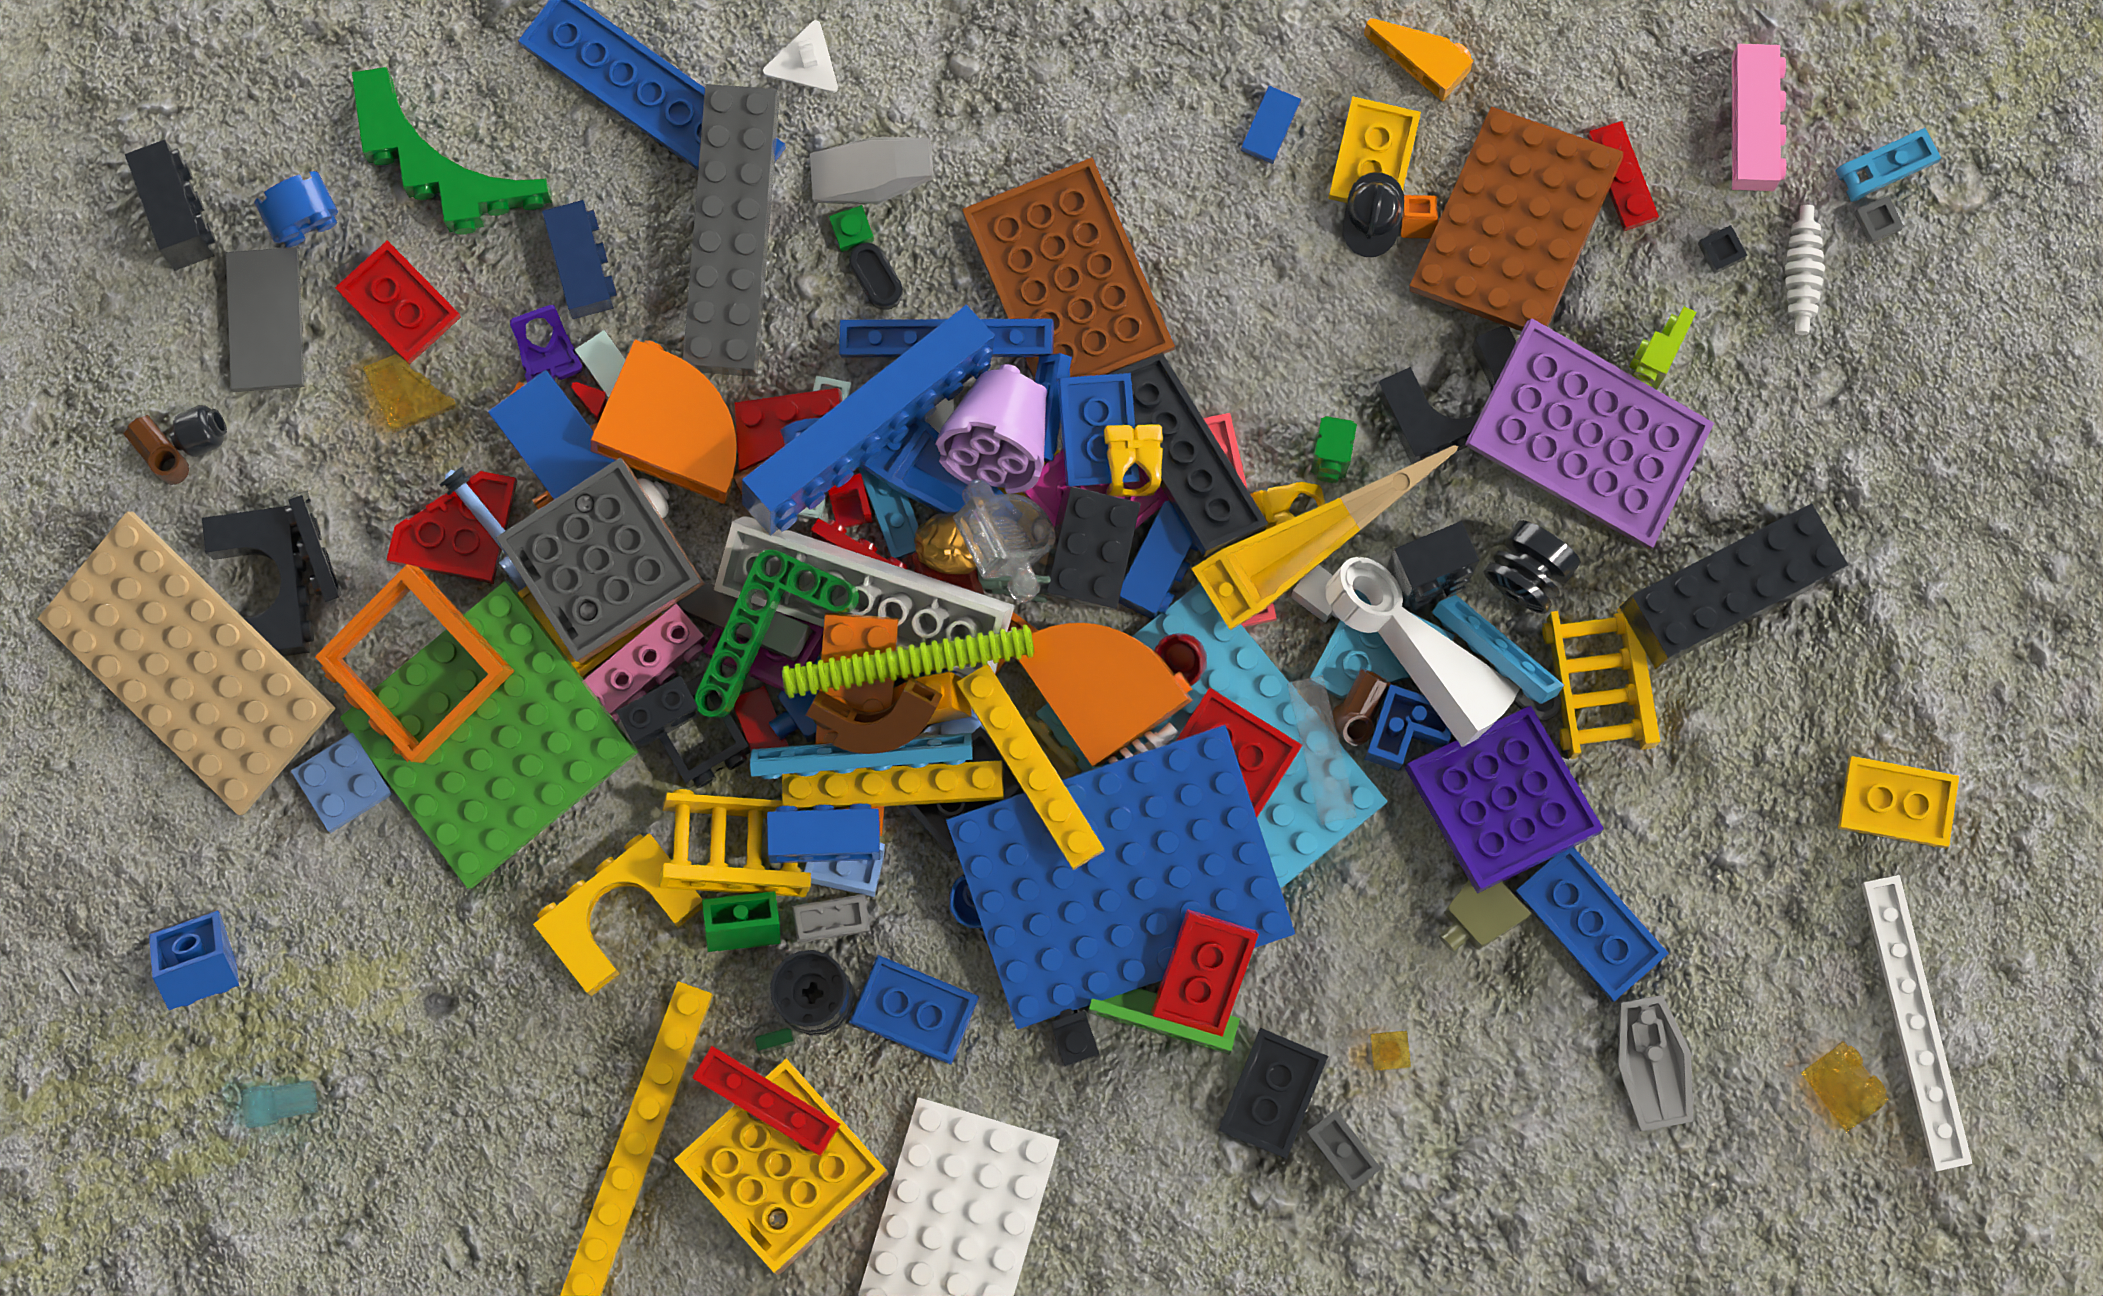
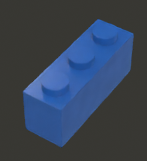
(1158, 565)
(823, 834)

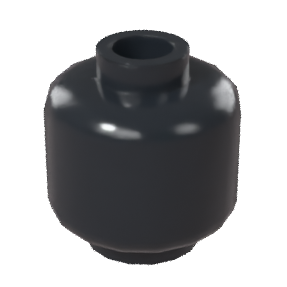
(198, 430)

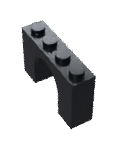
(1417, 423)
(269, 535)

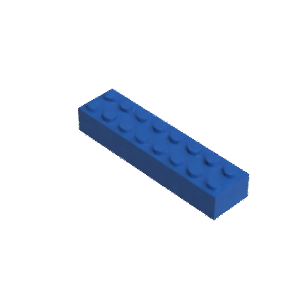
(868, 421)

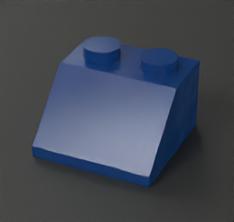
(193, 960)

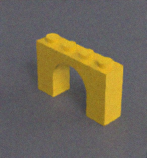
(568, 924)

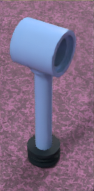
(456, 482)

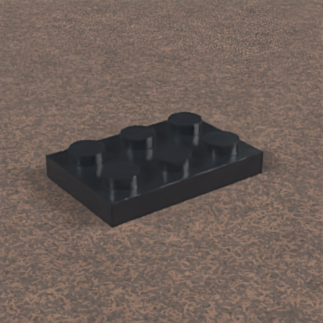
(1273, 1093)

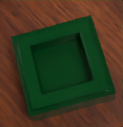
(775, 1040)

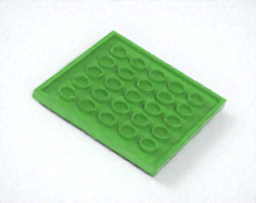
(514, 759)

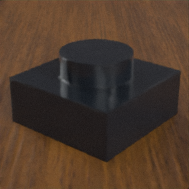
(1722, 249)

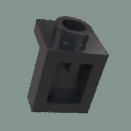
(1074, 1037)

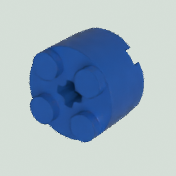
(297, 208)

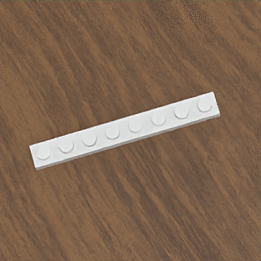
(1916, 1023)

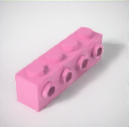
(1756, 117)
(647, 660)

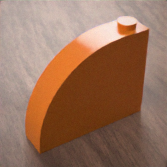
(669, 423)
(1103, 685)

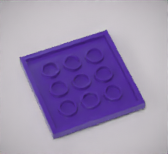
(1504, 799)

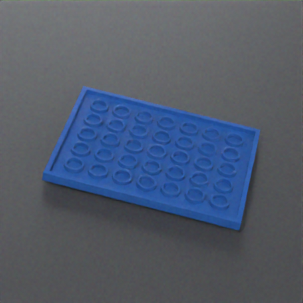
(1173, 841)

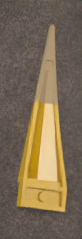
(1266, 565)

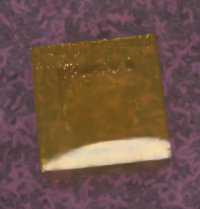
(1390, 1051)

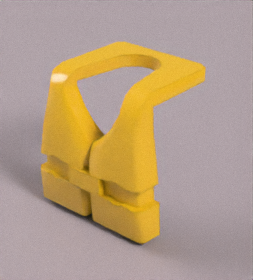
(1130, 447)
(1277, 500)

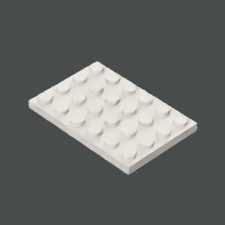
(959, 1206)

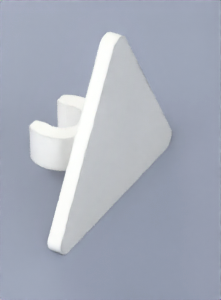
(805, 61)

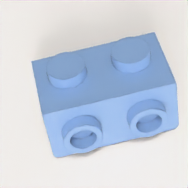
(849, 876)

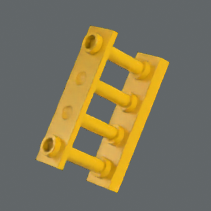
(1636, 693)
(716, 874)

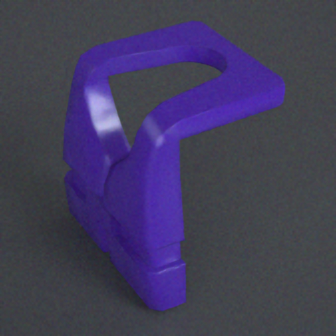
(556, 357)

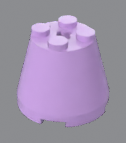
(997, 432)

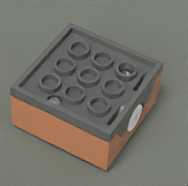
(600, 560)

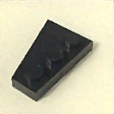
(324, 579)

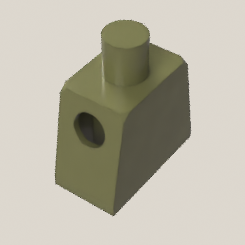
(1482, 916)

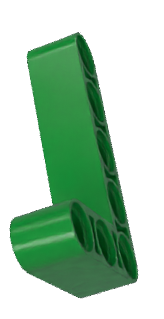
(760, 620)

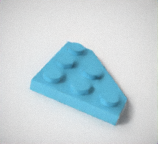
(1356, 650)

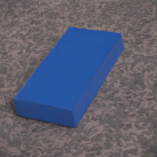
(1270, 124)

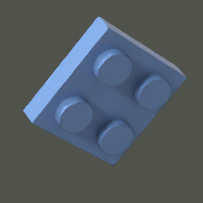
(341, 782)

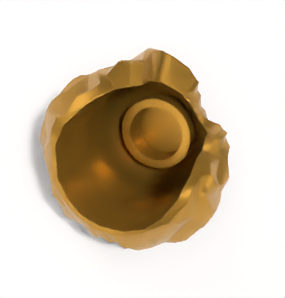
(942, 546)

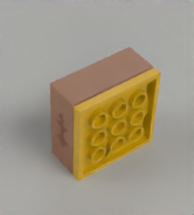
(772, 1185)

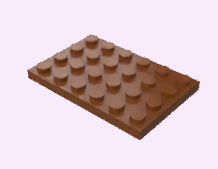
(1516, 221)
(1067, 259)

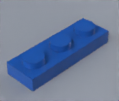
(1048, 371)

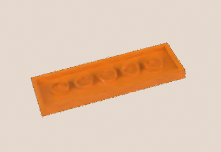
(855, 635)

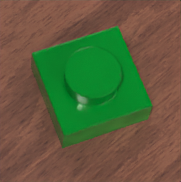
(851, 228)

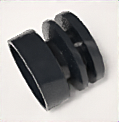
(1529, 571)
(798, 977)

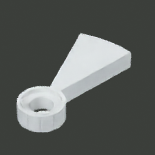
(1456, 683)

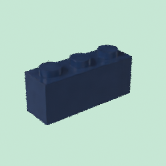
(579, 259)

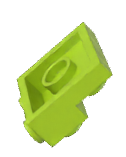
(1656, 356)

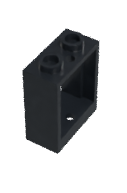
(730, 757)

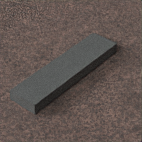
(783, 636)

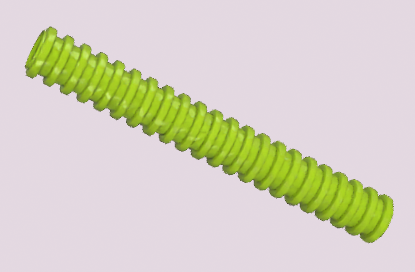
(907, 661)

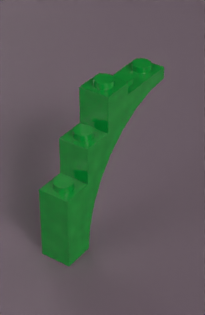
(424, 171)

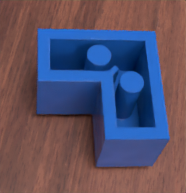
(1400, 719)

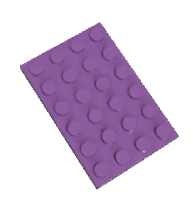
(1589, 434)

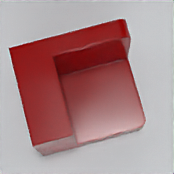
(850, 503)

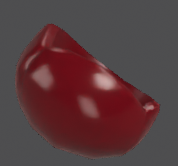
(1184, 655)

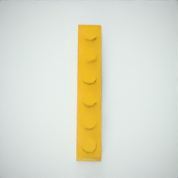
(1030, 766)
(896, 786)

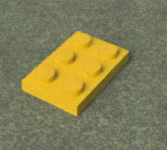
(1374, 141)
(1898, 802)

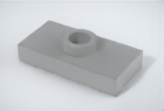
(831, 918)

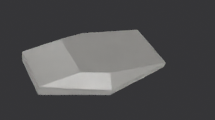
(870, 169)
(1654, 1064)

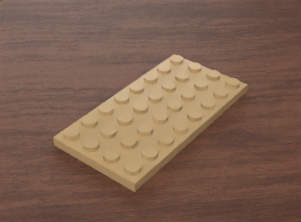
(186, 663)

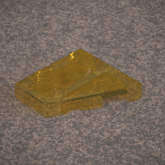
(404, 394)

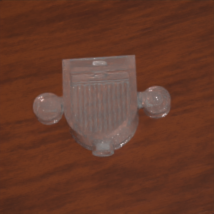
(1005, 536)

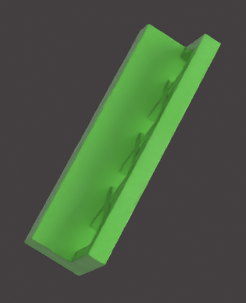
(1135, 1010)

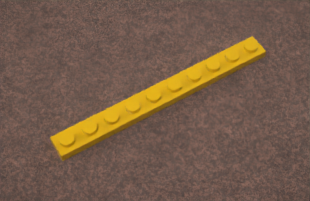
(637, 1142)

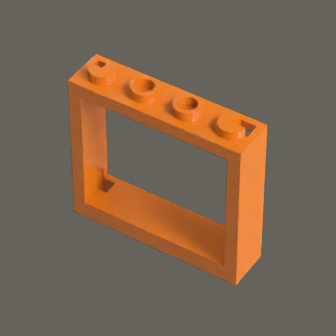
(361, 696)

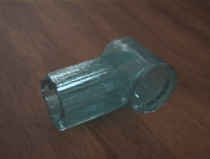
(269, 1104)

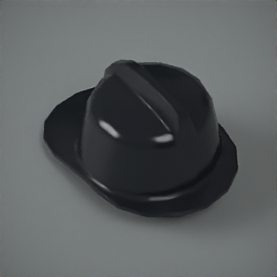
(1373, 214)

